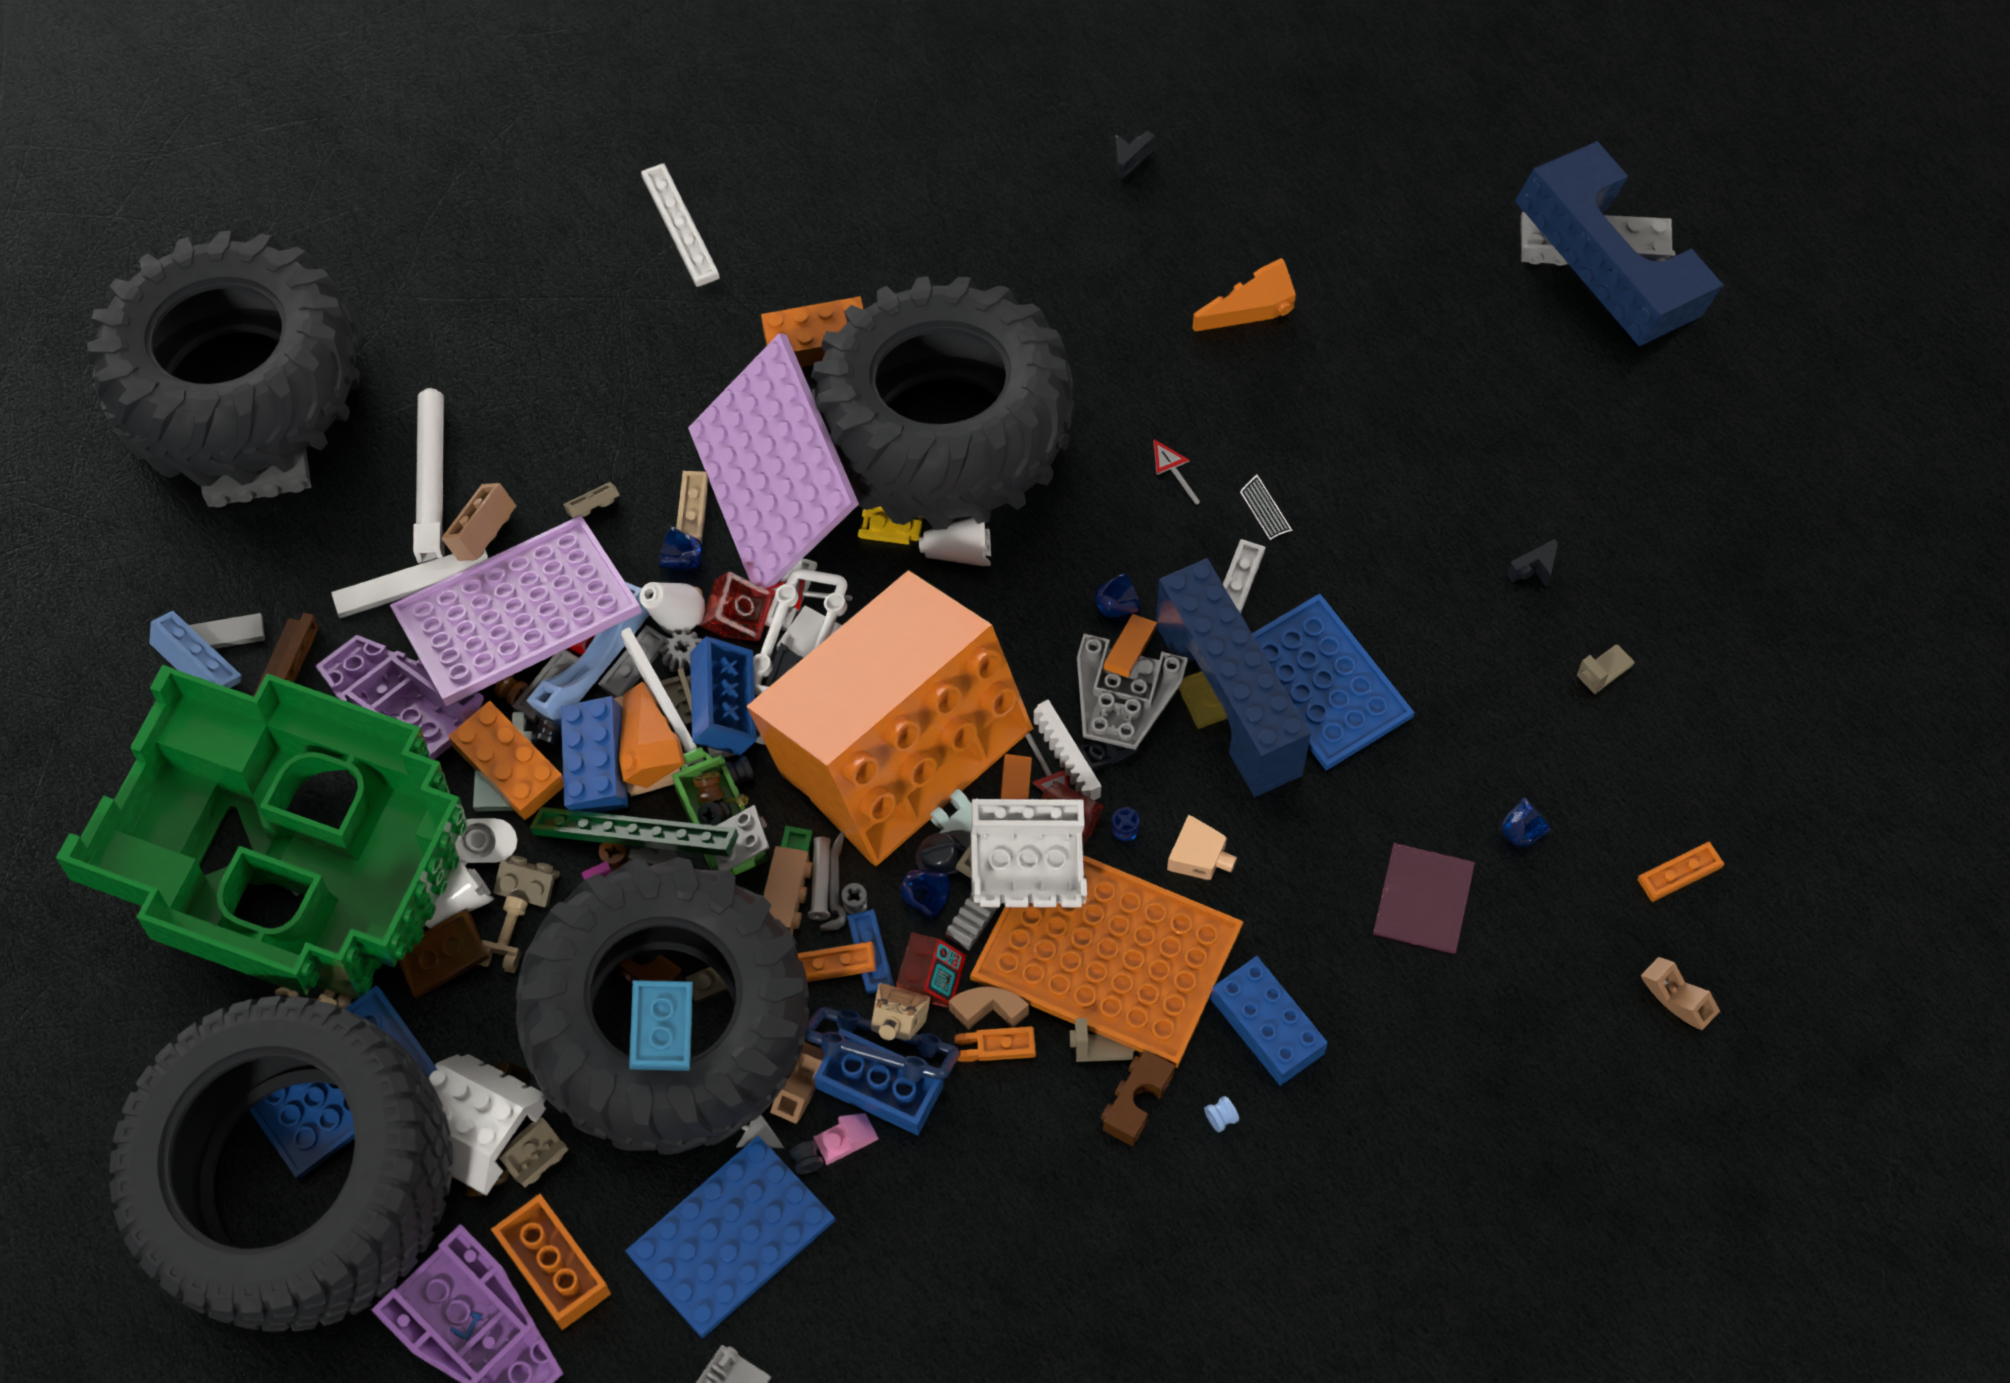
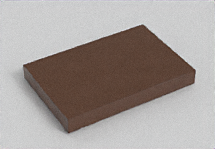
(443, 954)

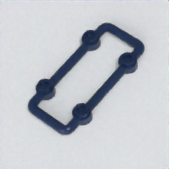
(913, 1067)

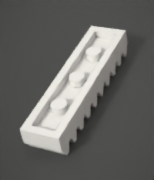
(1066, 750)

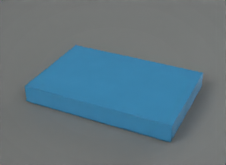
(661, 1025)

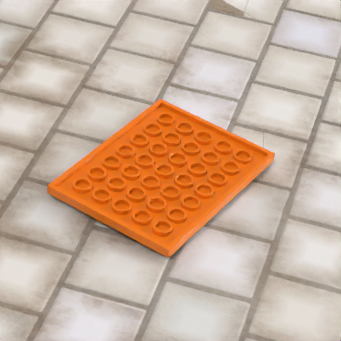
(1124, 960)

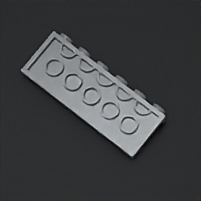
(1646, 236)

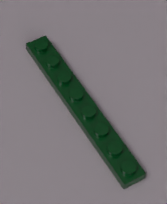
(635, 831)

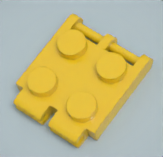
(883, 529)

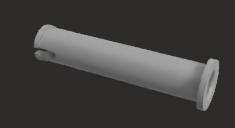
(820, 879)

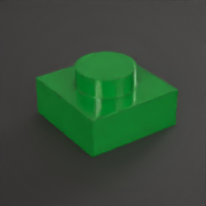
(797, 838)

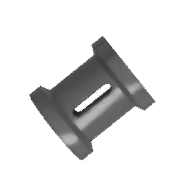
(856, 892)

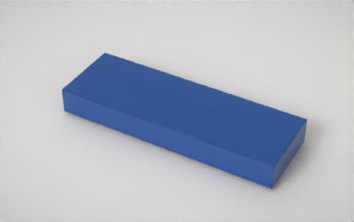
(865, 929)

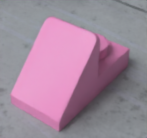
(848, 1136)

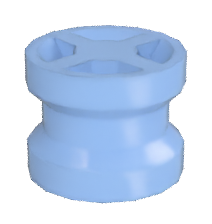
(1221, 1114)

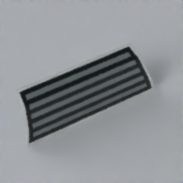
(1264, 508)

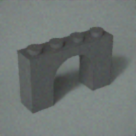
(266, 484)

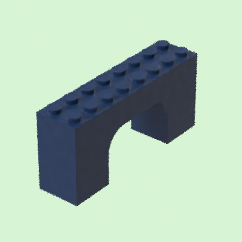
(1641, 294)
(1205, 626)

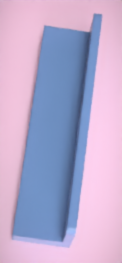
(189, 652)

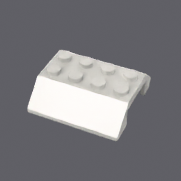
(1027, 852)
(481, 1115)

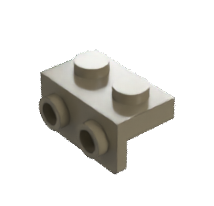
(679, 692)
(525, 880)
(532, 1152)

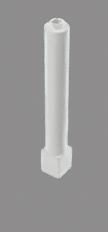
(429, 483)

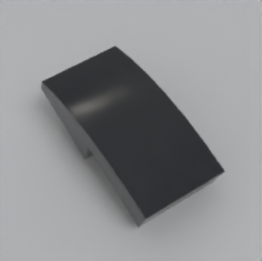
(1103, 754)

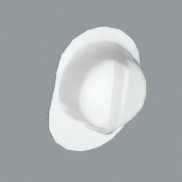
(487, 841)

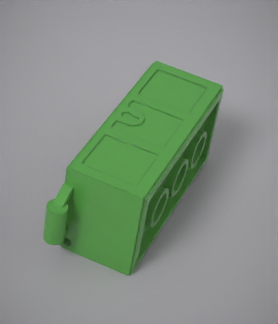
(688, 793)

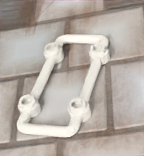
(787, 598)

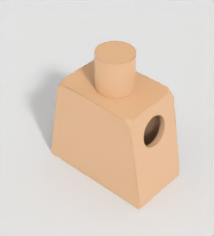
(1200, 851)

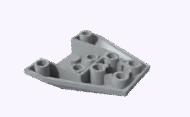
(1120, 707)

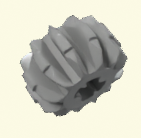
(674, 648)

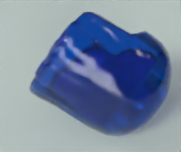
(680, 550)
(1117, 597)
(1522, 820)
(936, 886)

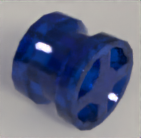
(1125, 817)

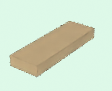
(693, 503)

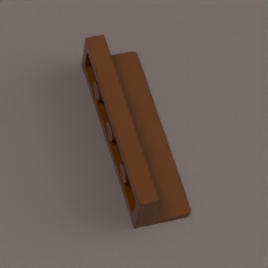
(291, 648)

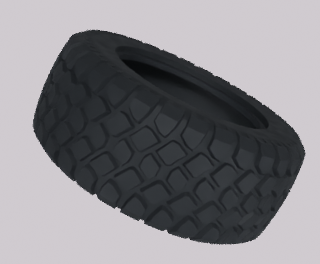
(190, 1108)

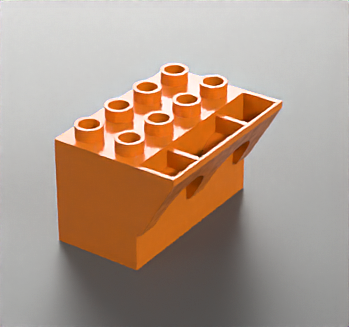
(893, 714)

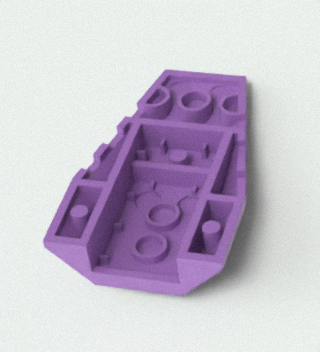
(395, 687)
(443, 1294)

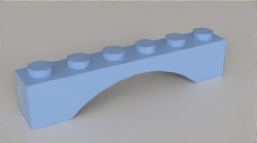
(576, 681)

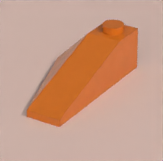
(1258, 300)
(646, 742)

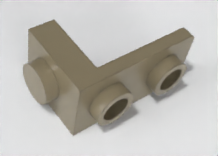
(1604, 669)
(1096, 1047)

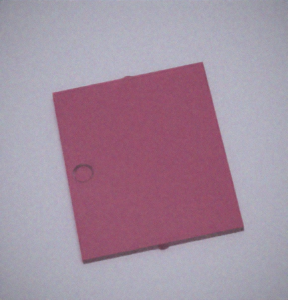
(1424, 898)

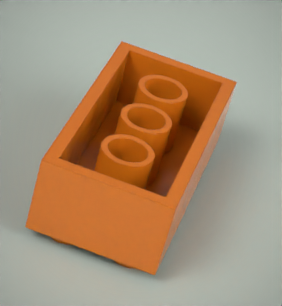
(807, 327)
(507, 760)
(551, 1261)

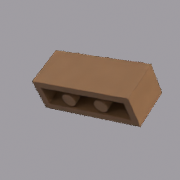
(479, 522)
(786, 885)

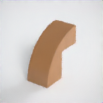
(1683, 999)
(976, 1003)
(800, 1086)

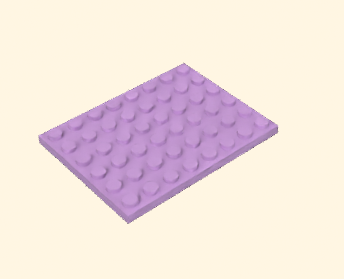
(772, 464)
(515, 610)

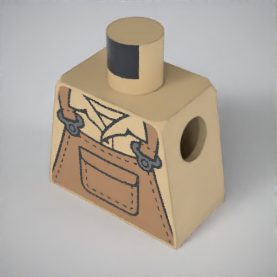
(898, 1012)

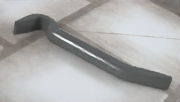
(833, 889)

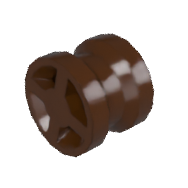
(510, 689)
(708, 787)
(616, 859)

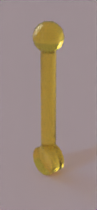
(740, 800)

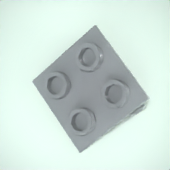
(750, 839)
(731, 1368)

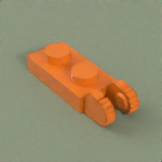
(998, 1044)

